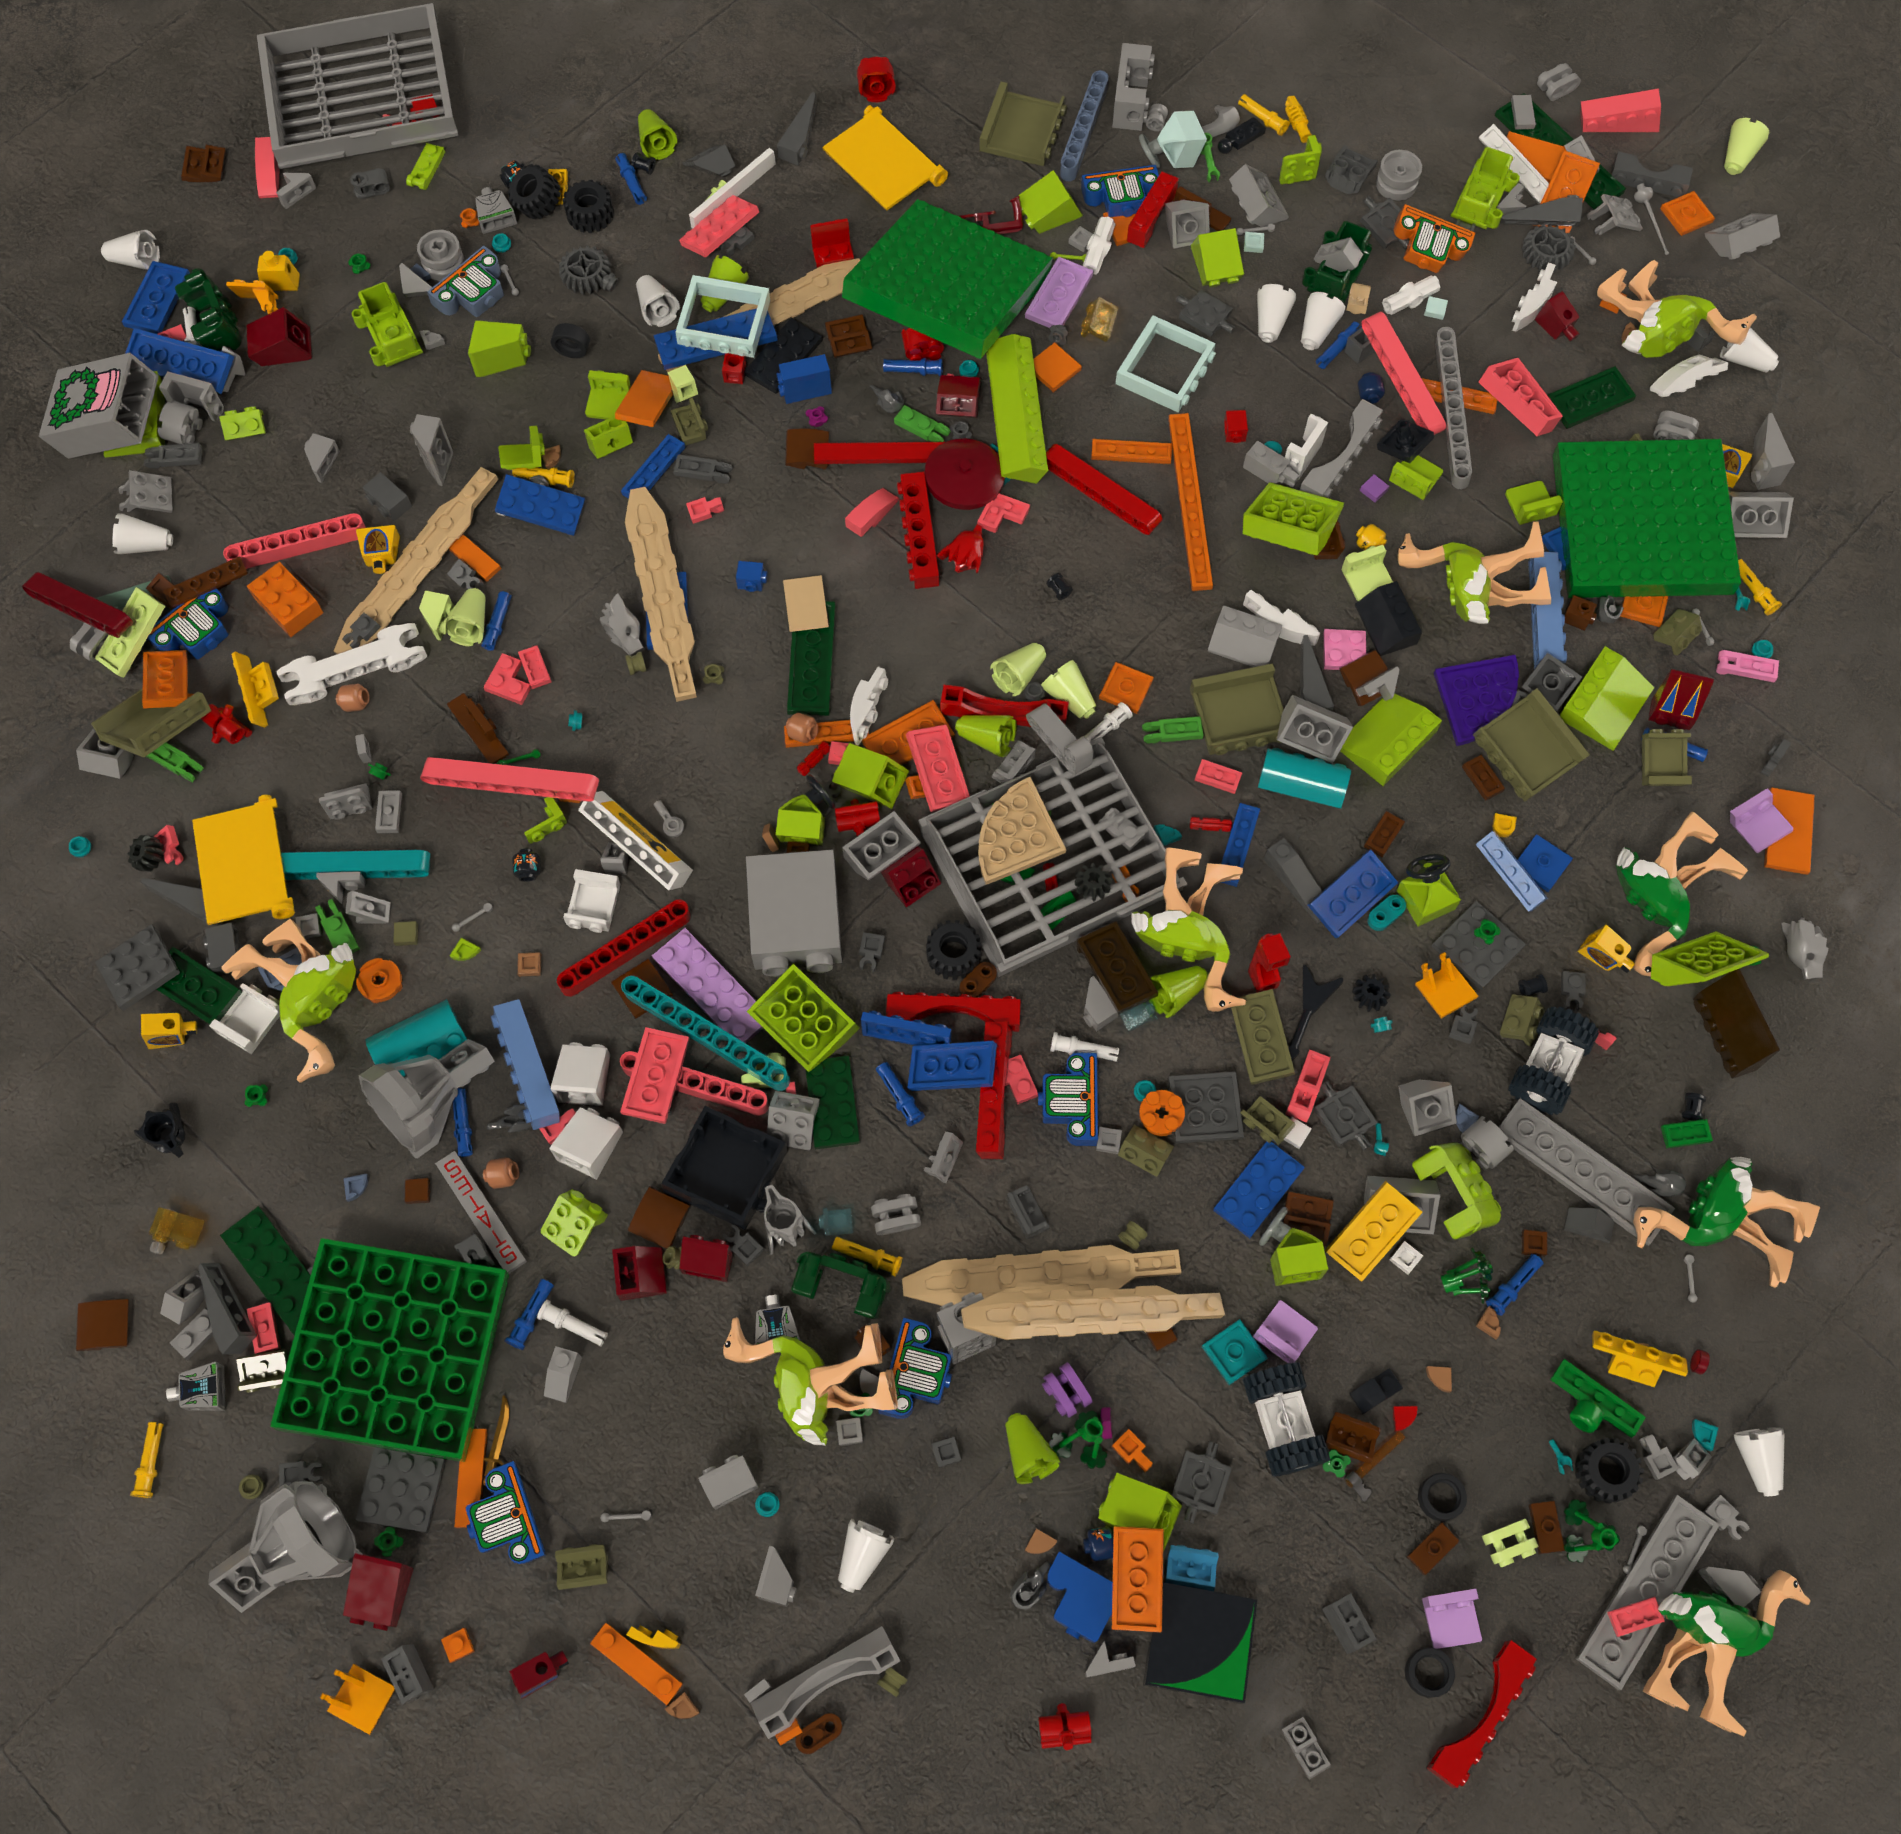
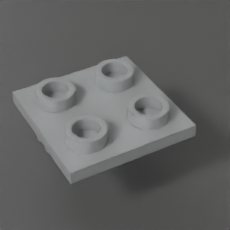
(1621, 211)
(147, 492)

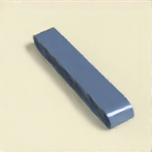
(1084, 126)

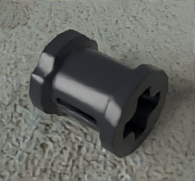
(643, 163)
(1059, 586)
(1533, 985)
(1693, 1106)

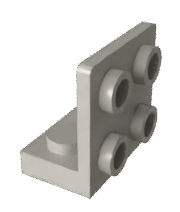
(346, 801)
(792, 1119)

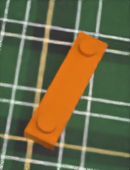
(636, 1664)

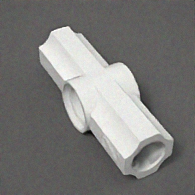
(1099, 244)
(1411, 295)

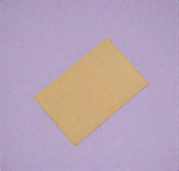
(805, 603)

